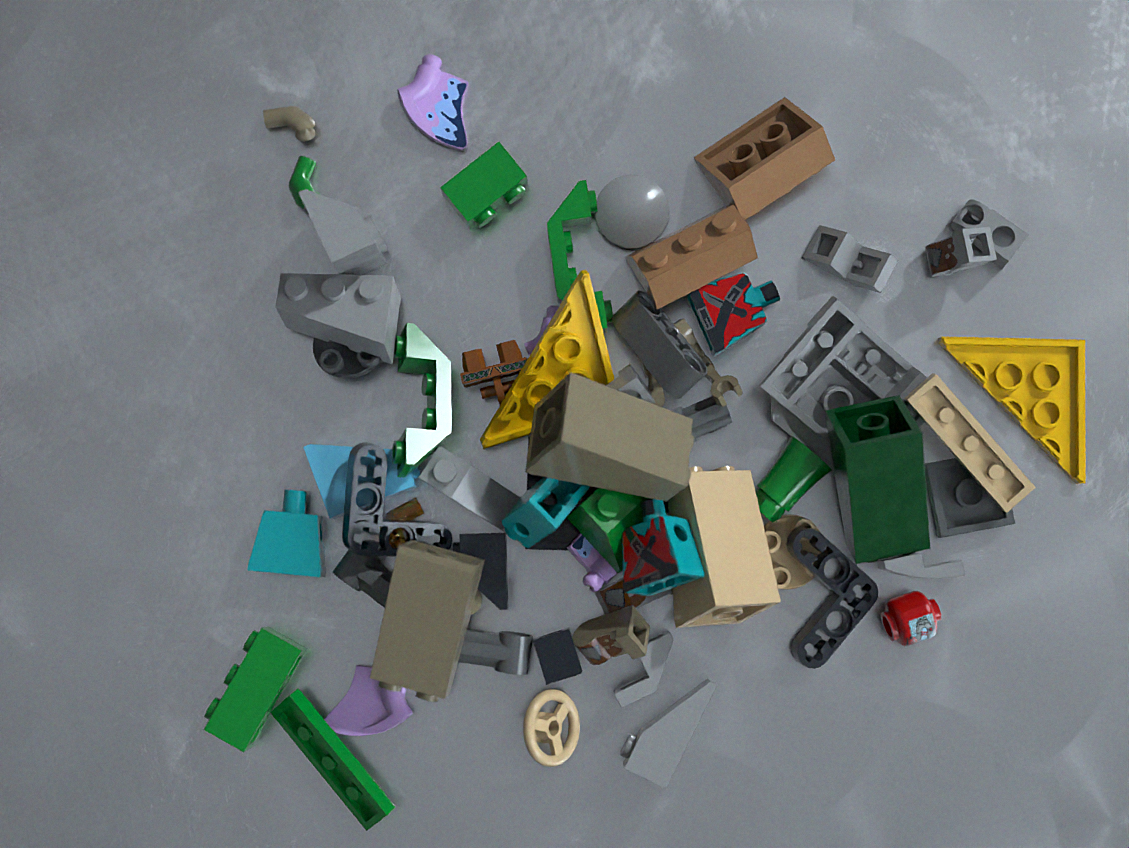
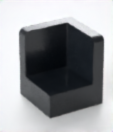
(557, 656)

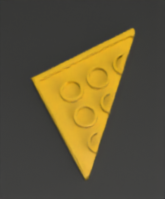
(569, 344)
(1037, 386)

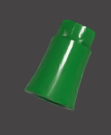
(789, 479)

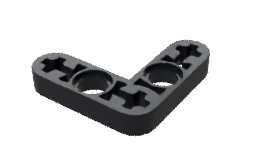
(372, 517)
(842, 589)

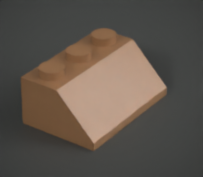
(766, 157)
(693, 256)

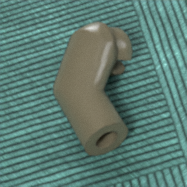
(291, 117)

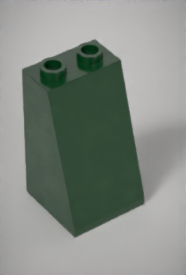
(879, 478)

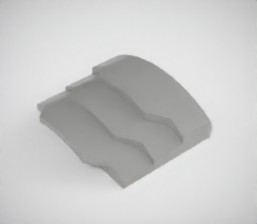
(832, 367)

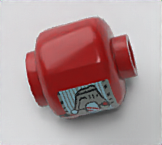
(910, 618)

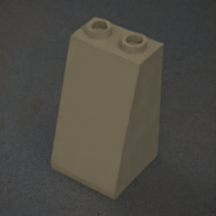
(609, 440)
(425, 619)

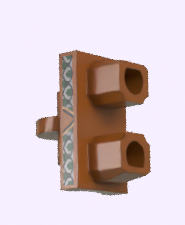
(477, 373)

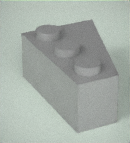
(342, 309)

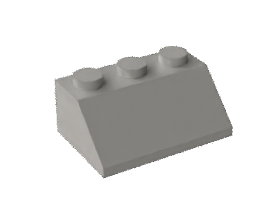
(348, 237)

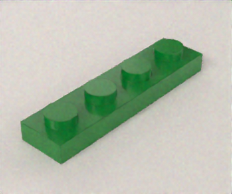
(332, 759)

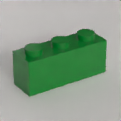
(253, 688)

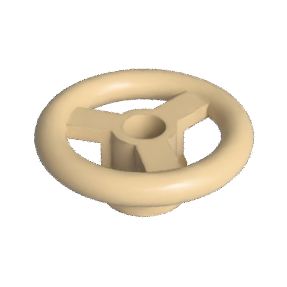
(547, 727)

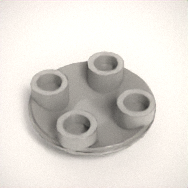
(632, 211)

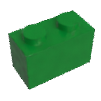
(485, 186)

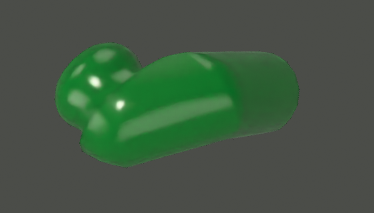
(301, 178)

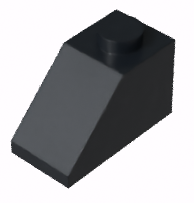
(494, 574)

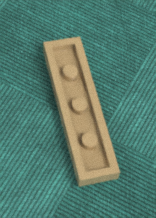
(969, 442)

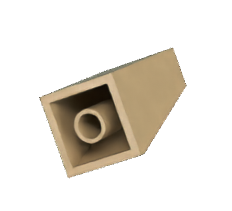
(731, 548)

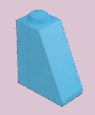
(330, 472)

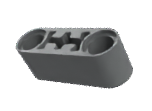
(659, 345)

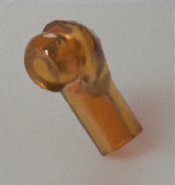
(406, 511)

